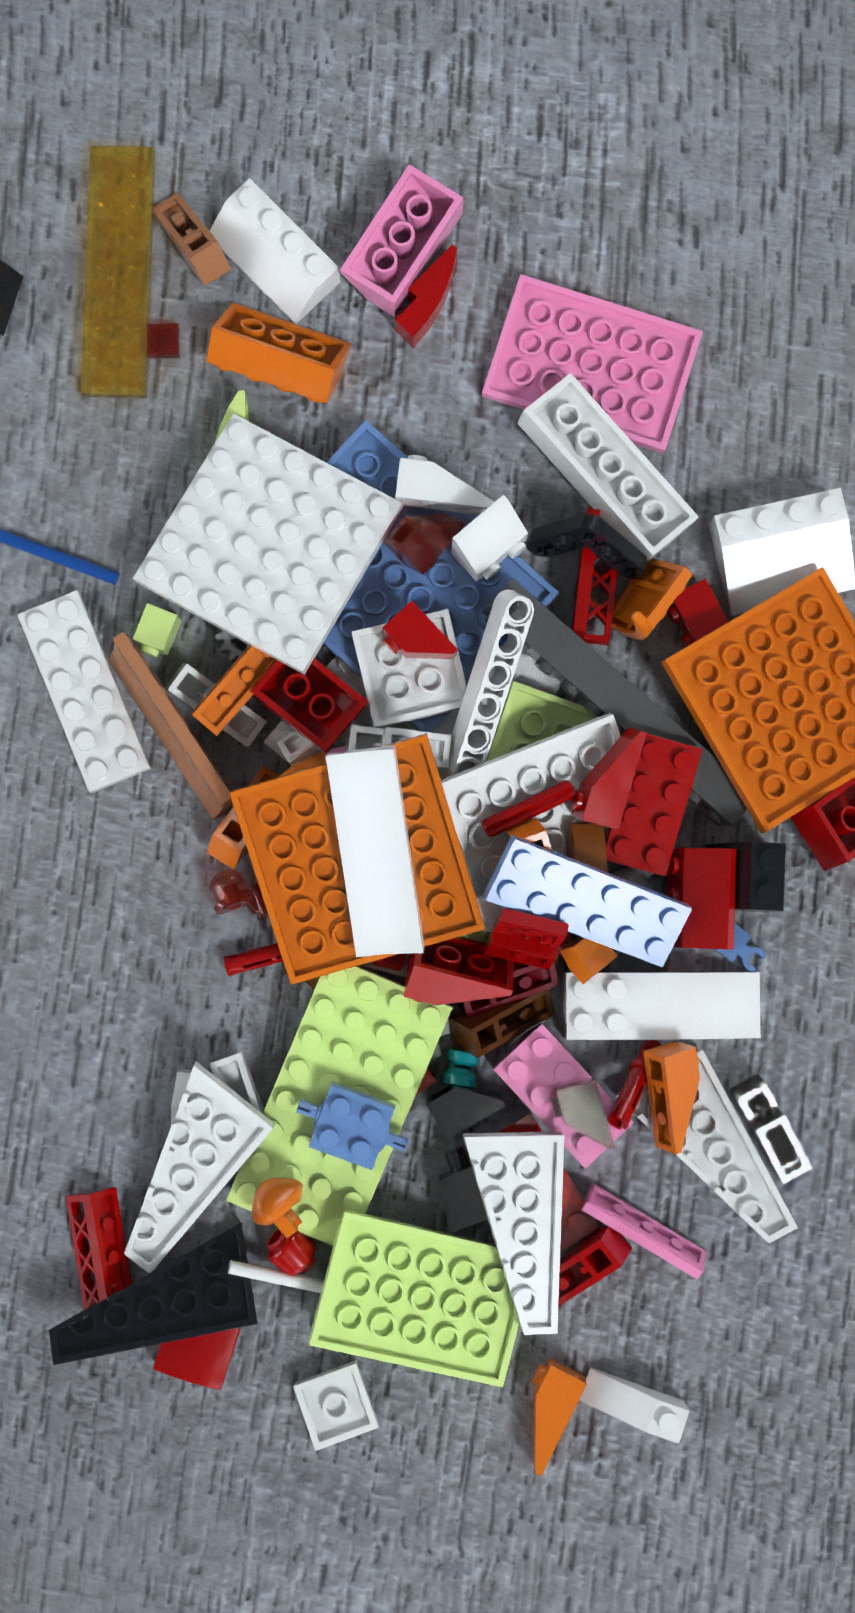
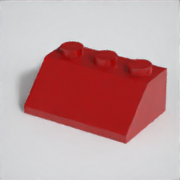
(707, 884)

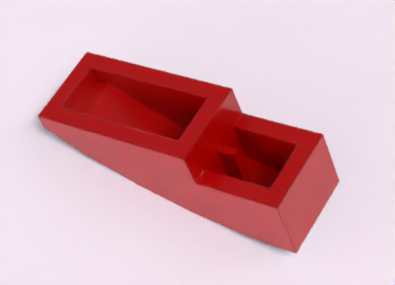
(427, 298)

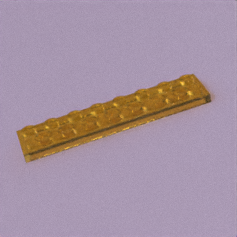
(118, 272)

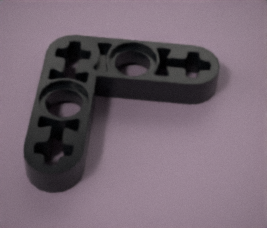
(596, 535)

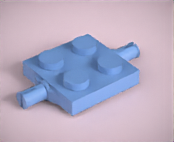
(352, 1125)

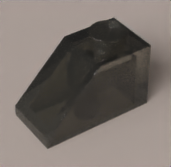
(583, 1110)

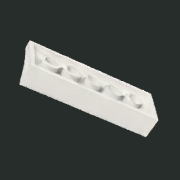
(606, 467)
(375, 851)

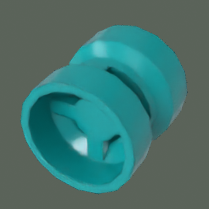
(460, 1075)

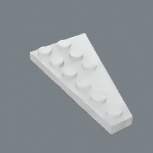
(202, 1152)
(726, 1158)
(523, 1203)

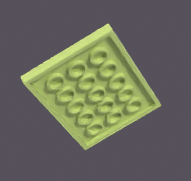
(416, 1300)

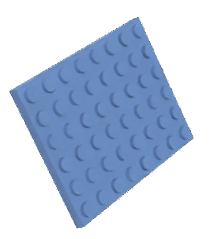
(392, 585)

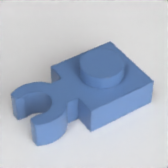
(741, 949)

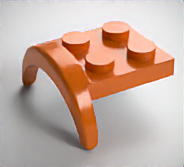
(647, 598)

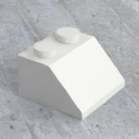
(490, 540)

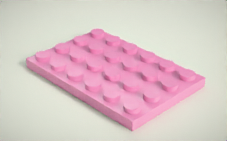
(619, 355)

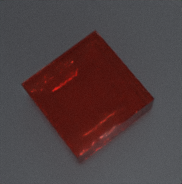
(163, 341)

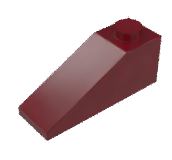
(526, 982)

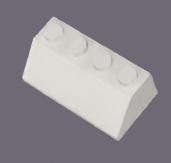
(274, 252)

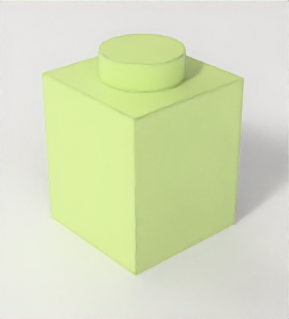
(156, 631)

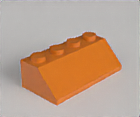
(277, 352)

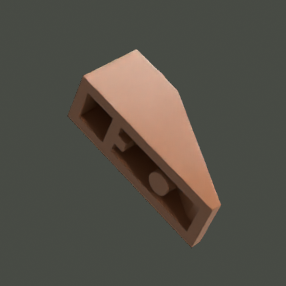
(192, 239)

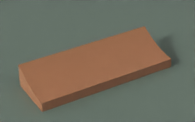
(170, 726)

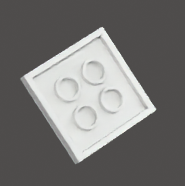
(408, 687)

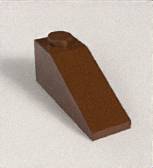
(497, 1026)

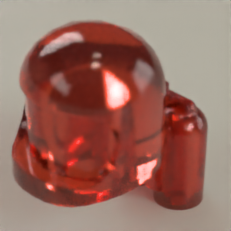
(233, 893)

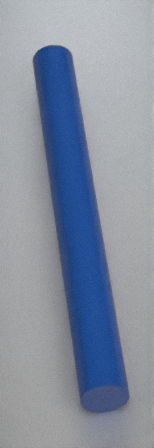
(59, 557)

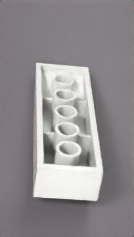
(662, 1006)

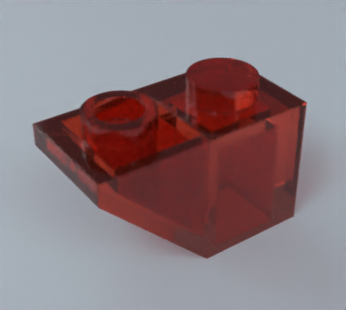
(422, 539)

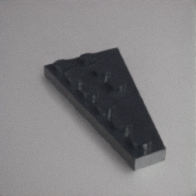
(168, 1305)

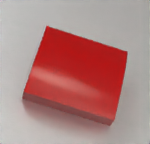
(525, 938)
(198, 1359)

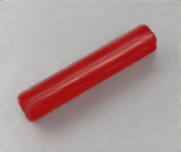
(528, 808)

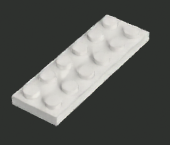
(84, 691)

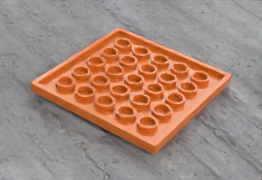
(777, 698)
(300, 869)

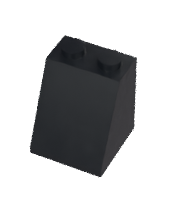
(758, 875)

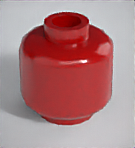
(291, 1253)

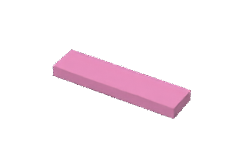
(644, 1231)

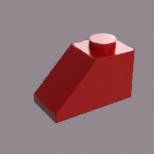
(416, 636)

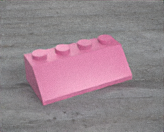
(402, 239)

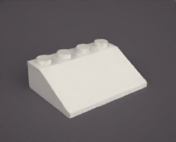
(779, 544)

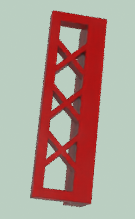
(582, 596)
(107, 1244)

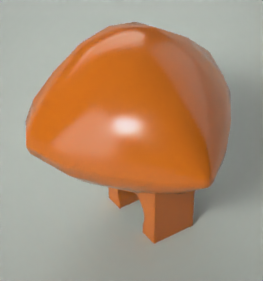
(274, 1204)

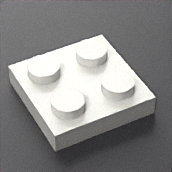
(336, 1405)

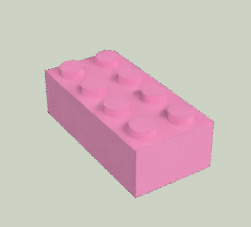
(534, 1070)

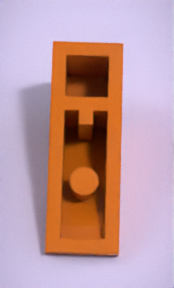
(228, 841)
(672, 1088)
(555, 1399)

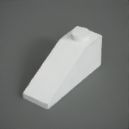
(432, 487)
(636, 1405)

